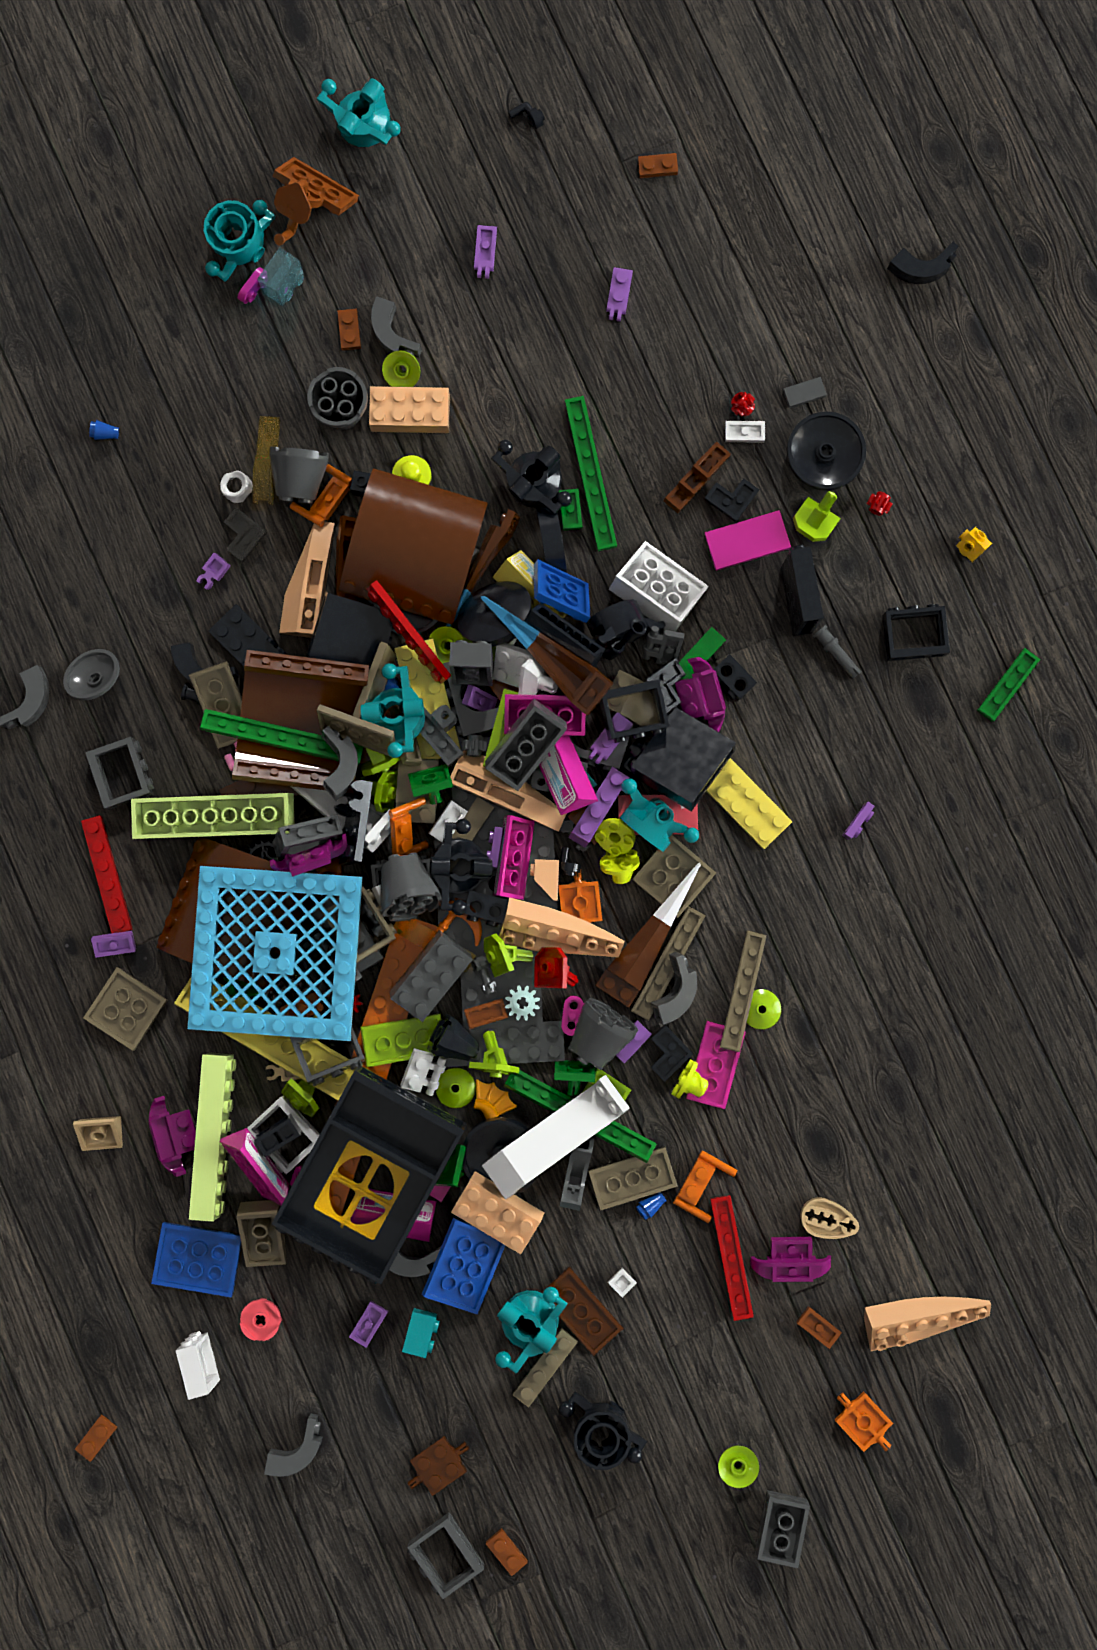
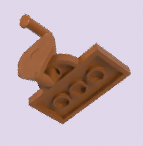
(307, 190)

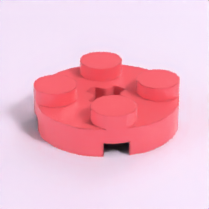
(262, 1308)

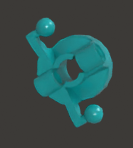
(373, 126)
(244, 249)
(405, 727)
(652, 820)
(545, 1315)

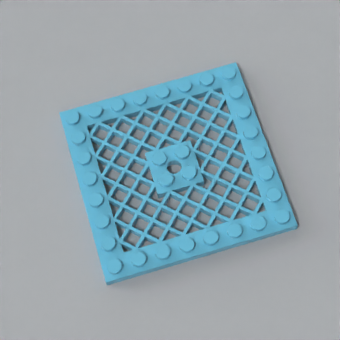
(206, 937)

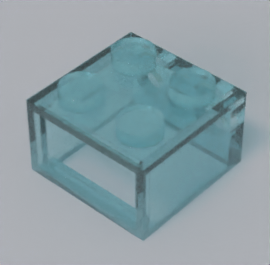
(281, 277)

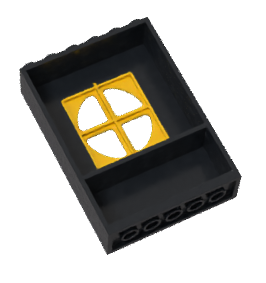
(394, 1131)

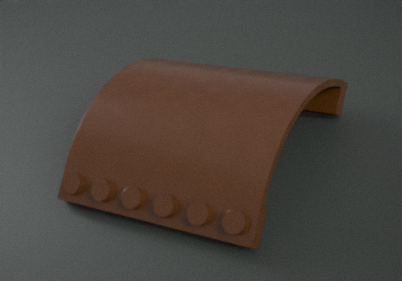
(413, 544)
(287, 694)
(180, 924)

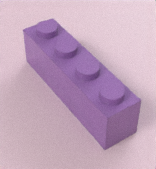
(597, 811)

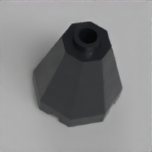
(452, 1040)

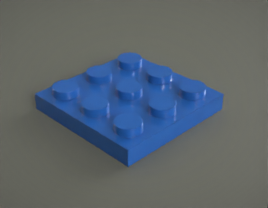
(561, 591)

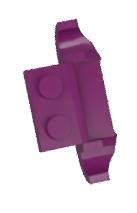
(702, 694)
(311, 858)
(171, 1135)
(791, 1261)

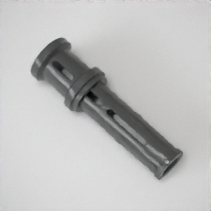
(831, 644)

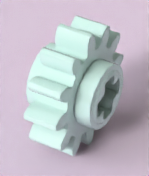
(529, 999)

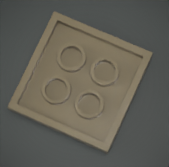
(668, 869)
(125, 1009)

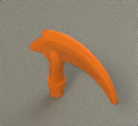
(475, 926)

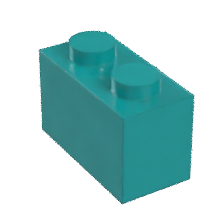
(419, 1333)

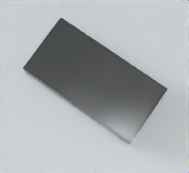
(804, 392)

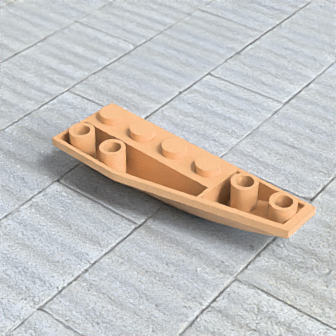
(308, 583)
(473, 778)
(540, 926)
(919, 1318)

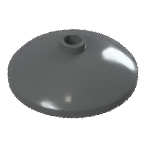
(91, 674)

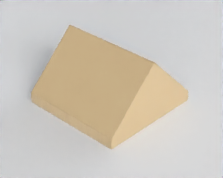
(99, 1133)

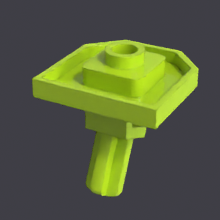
(815, 518)
(378, 764)
(384, 790)
(503, 955)
(494, 1059)
(301, 1096)

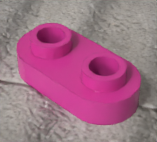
(249, 290)
(571, 1015)

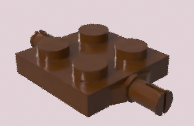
(438, 1465)

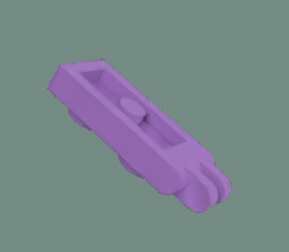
(485, 250)
(619, 292)
(604, 747)

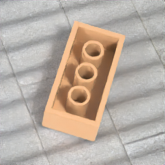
(409, 409)
(506, 1220)

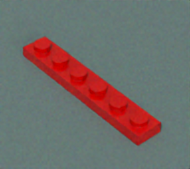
(405, 628)
(106, 874)
(731, 1257)

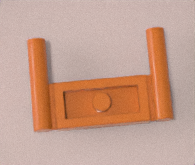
(328, 499)
(402, 829)
(697, 1182)

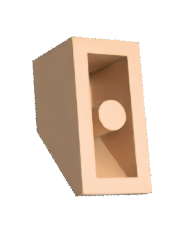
(546, 876)

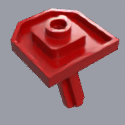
(552, 969)

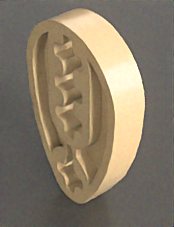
(821, 1229)

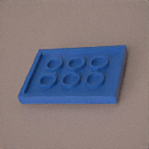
(197, 1259)
(463, 1267)

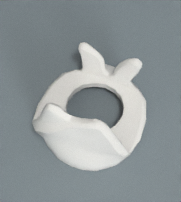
(241, 495)

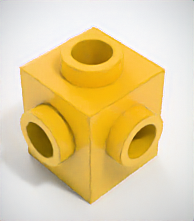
(973, 543)

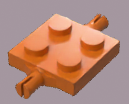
(581, 899)
(863, 1421)

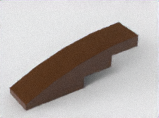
(697, 477)

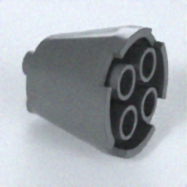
(337, 398)
(297, 473)
(407, 888)
(600, 1033)

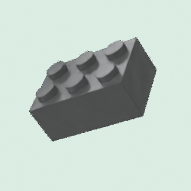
(471, 663)
(782, 1529)

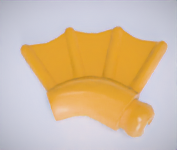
(491, 1100)

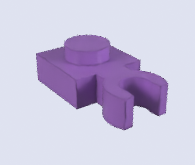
(215, 569)

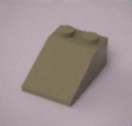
(637, 707)
(425, 813)
(259, 1238)

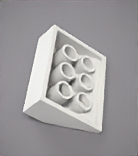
(659, 586)

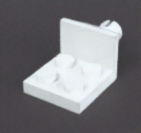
(520, 669)

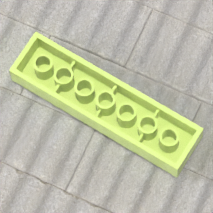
(211, 815)
(211, 1127)

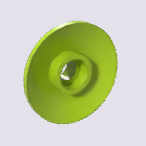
(394, 375)
(441, 637)
(771, 1014)
(466, 1085)
(741, 1476)

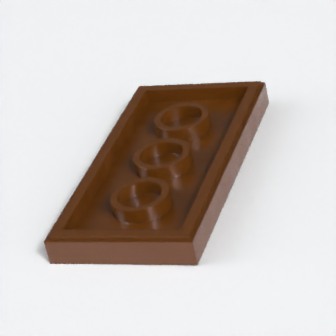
(584, 1312)

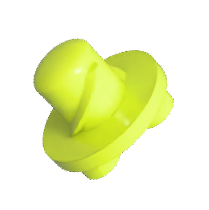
(413, 468)
(615, 836)
(620, 866)
(690, 1082)

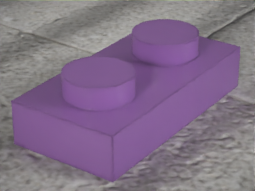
(478, 699)
(864, 814)
(495, 839)
(113, 944)
(641, 1036)
(368, 1324)

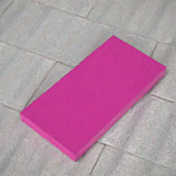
(747, 540)
(715, 1066)

